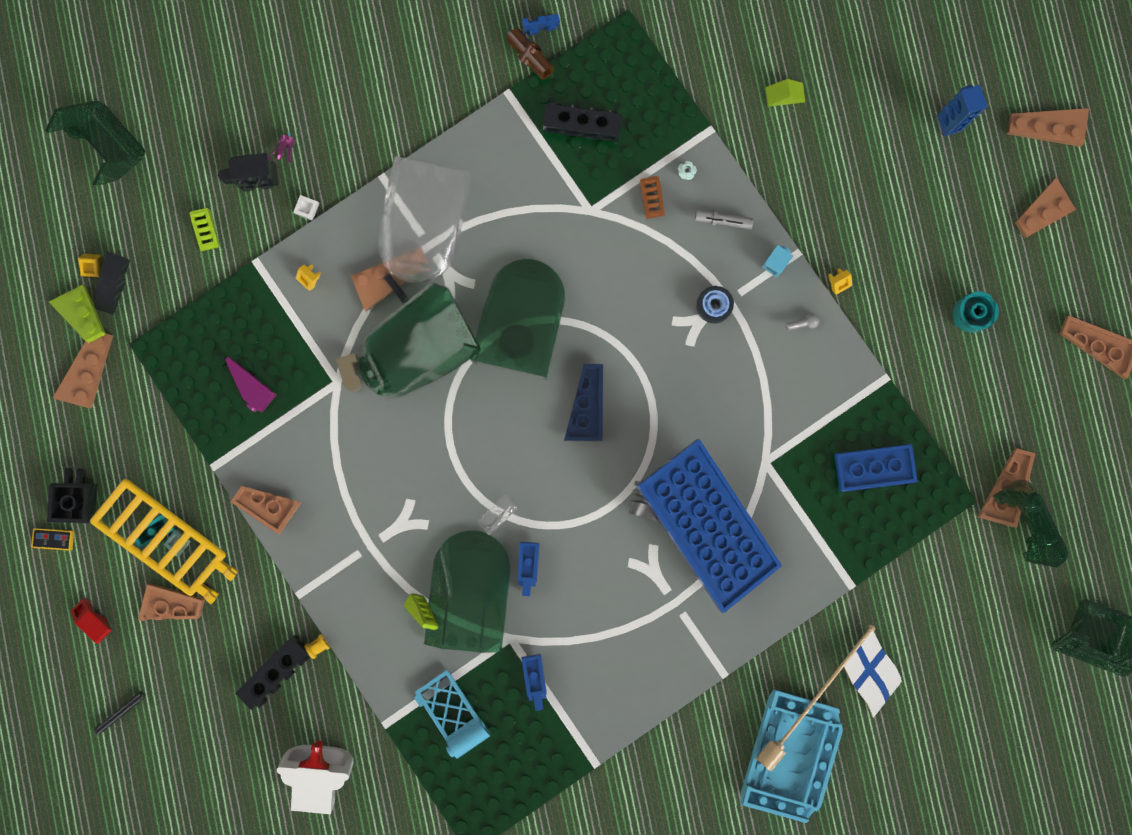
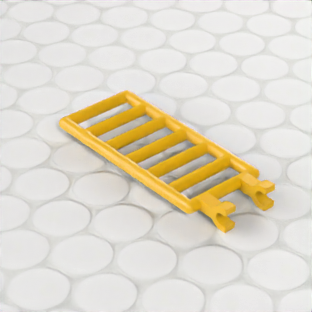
(217, 563)

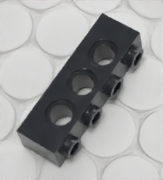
(574, 128)
(251, 695)

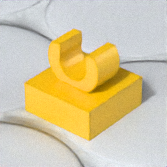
(307, 277)
(841, 281)

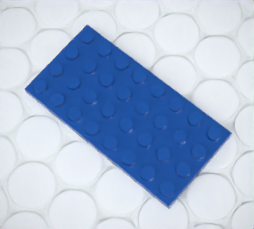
(709, 525)

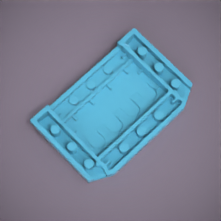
(802, 775)

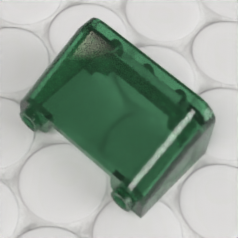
(1046, 543)

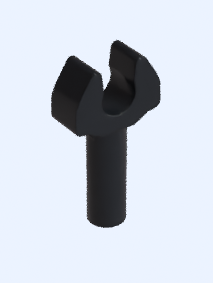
(396, 288)

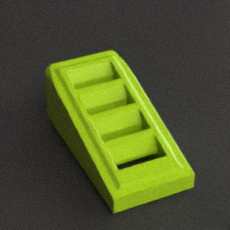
(211, 227)
(421, 611)

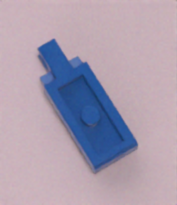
(528, 566)
(534, 679)

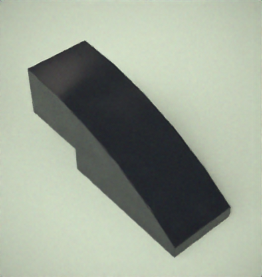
(111, 282)

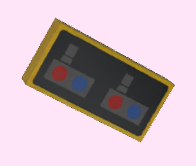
(52, 539)

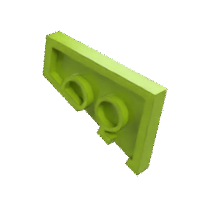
(80, 313)

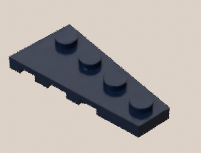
(587, 410)

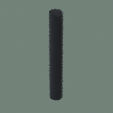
(119, 713)

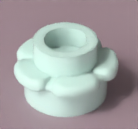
(687, 165)

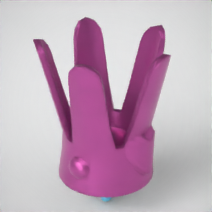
(284, 142)

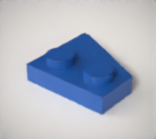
(542, 22)

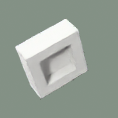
(306, 207)

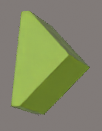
(785, 93)

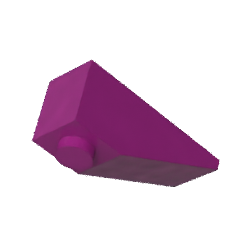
(251, 388)

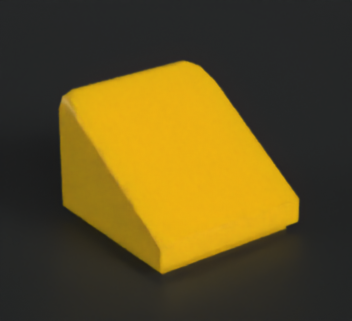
(90, 265)

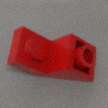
(89, 622)

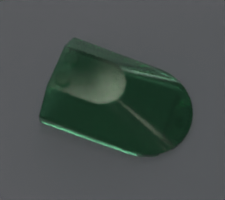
(469, 593)

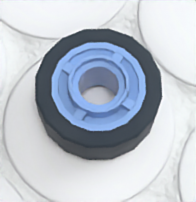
(720, 295)

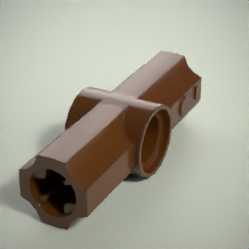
(530, 53)

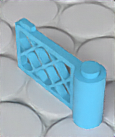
(463, 738)

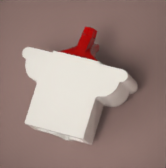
(315, 775)

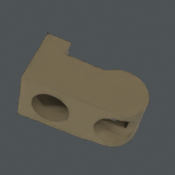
(348, 372)

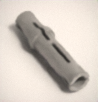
(723, 219)

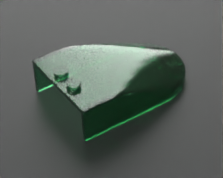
(521, 318)
(417, 344)

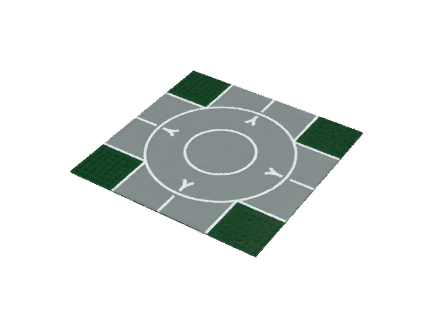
(393, 478)

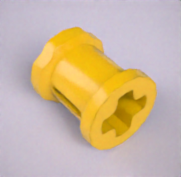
(317, 646)

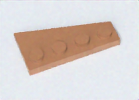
(85, 373)

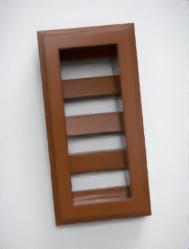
(649, 181)

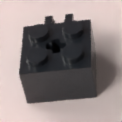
(250, 172)
(62, 495)

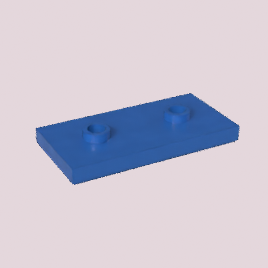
(875, 467)

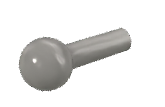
(811, 321)

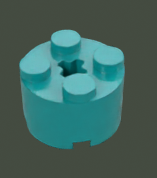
(976, 302)

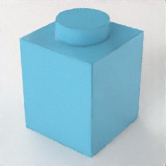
(777, 260)

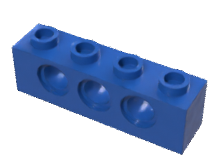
(962, 110)

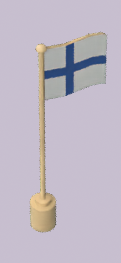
(870, 674)

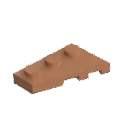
(265, 507)
(168, 603)

